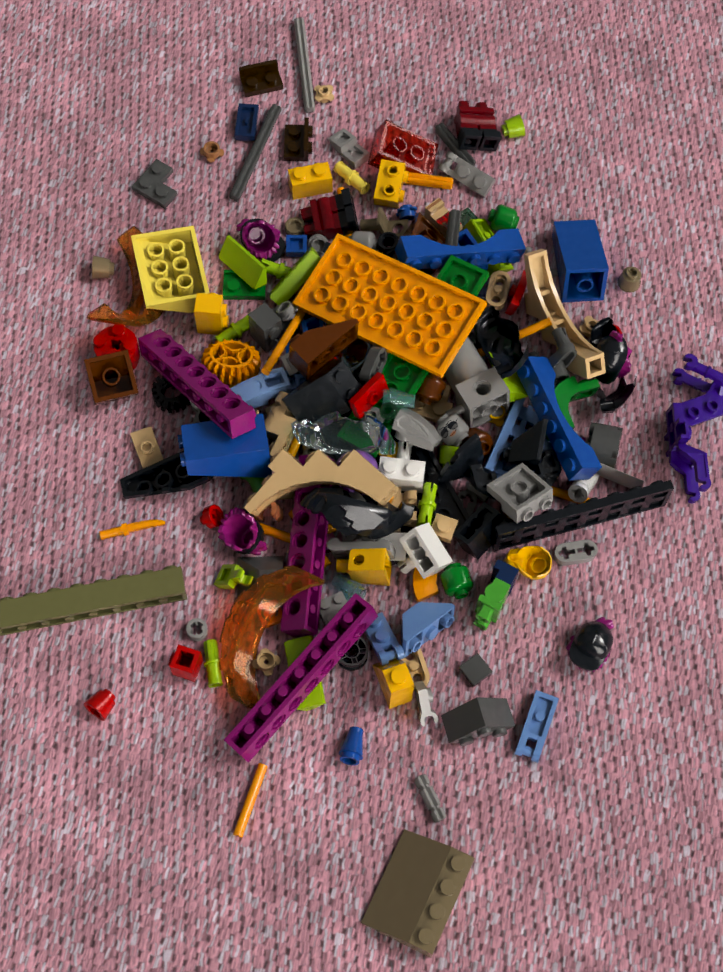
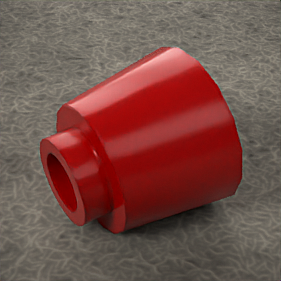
(100, 704)

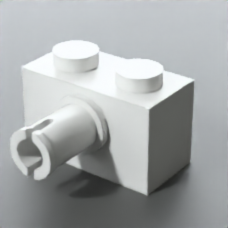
(403, 471)
(424, 551)

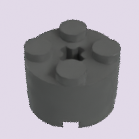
(605, 442)

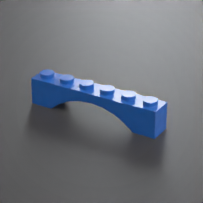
(424, 253)
(573, 453)

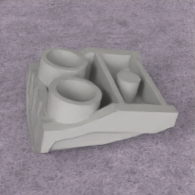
(416, 430)

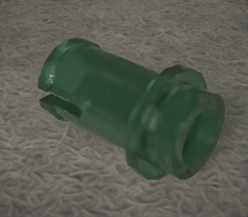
(388, 412)

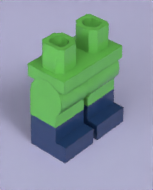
(495, 594)

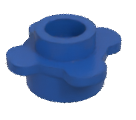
(406, 212)

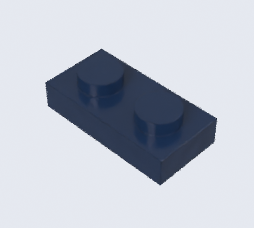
(246, 122)

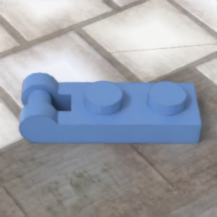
(384, 641)
(537, 725)

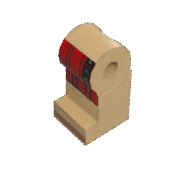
(438, 215)

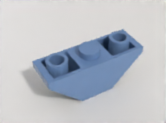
(424, 623)

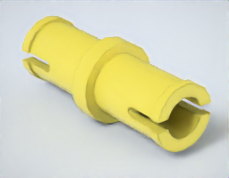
(351, 177)

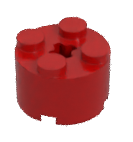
(117, 339)

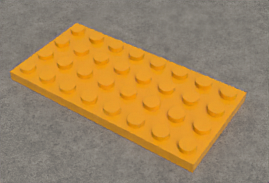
(394, 303)

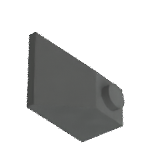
(257, 567)

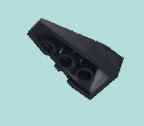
(161, 478)

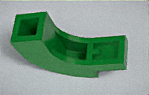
(571, 391)

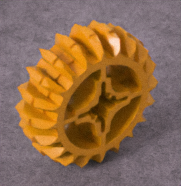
(232, 361)

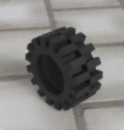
(164, 402)

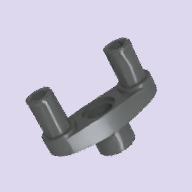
(563, 357)

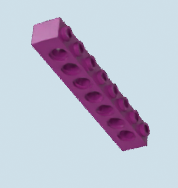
(197, 383)
(306, 552)
(301, 677)

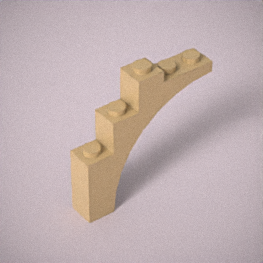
(543, 302)
(320, 470)

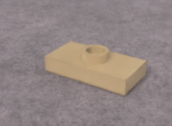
(146, 446)

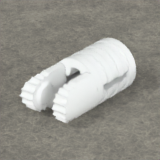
(581, 488)

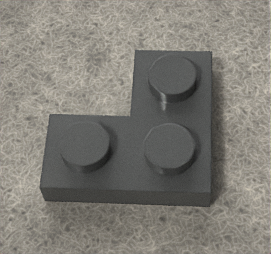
(151, 184)

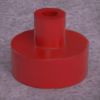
(211, 516)

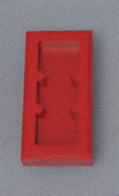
(516, 293)
(368, 395)

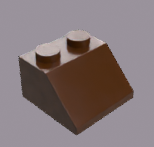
(111, 377)

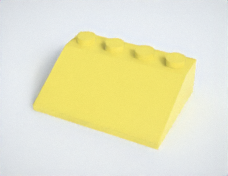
(170, 269)

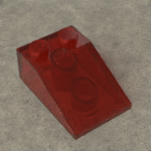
(404, 146)

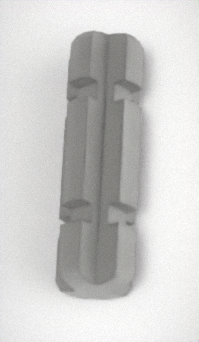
(430, 798)

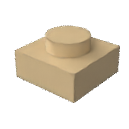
(444, 527)

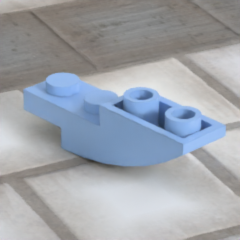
(260, 388)

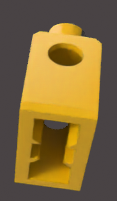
(367, 566)

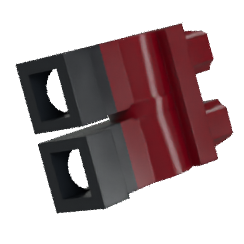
(477, 125)
(331, 215)

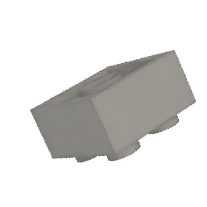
(331, 606)

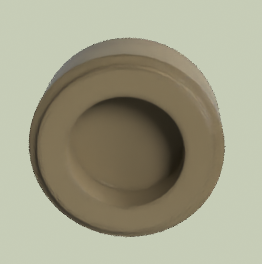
(294, 226)

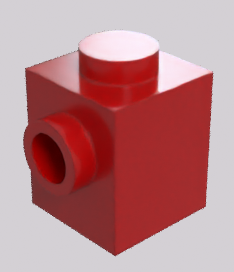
(186, 663)

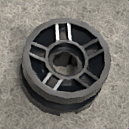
(357, 661)

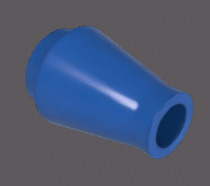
(352, 748)

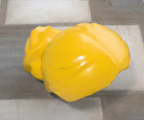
(532, 561)

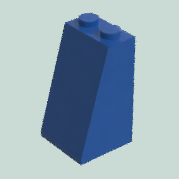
(579, 260)
(214, 453)

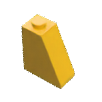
(395, 682)

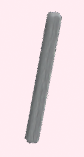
(304, 65)

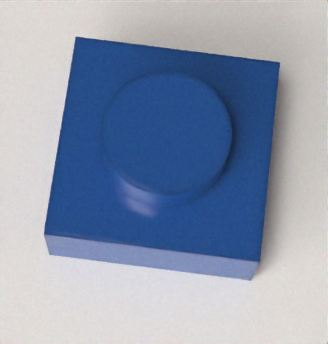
(296, 245)

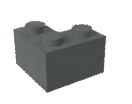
(267, 327)
(478, 719)

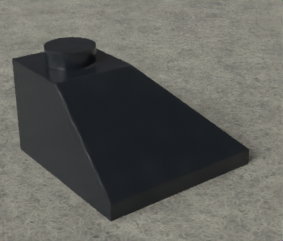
(526, 448)

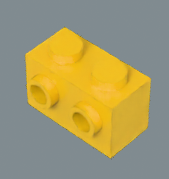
(310, 180)
(390, 183)
(210, 313)

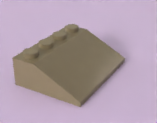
(418, 892)

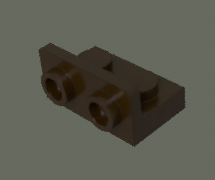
(260, 78)
(297, 141)

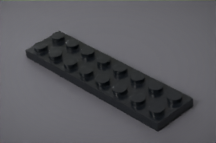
(579, 516)

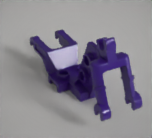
(681, 416)

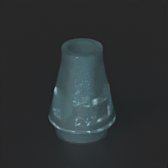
(399, 398)
(348, 586)

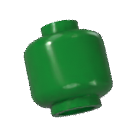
(503, 218)
(456, 580)

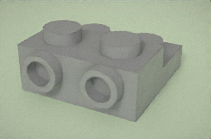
(521, 493)

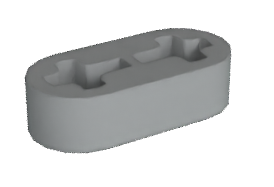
(575, 547)

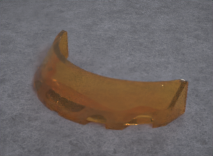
(136, 312)
(247, 623)

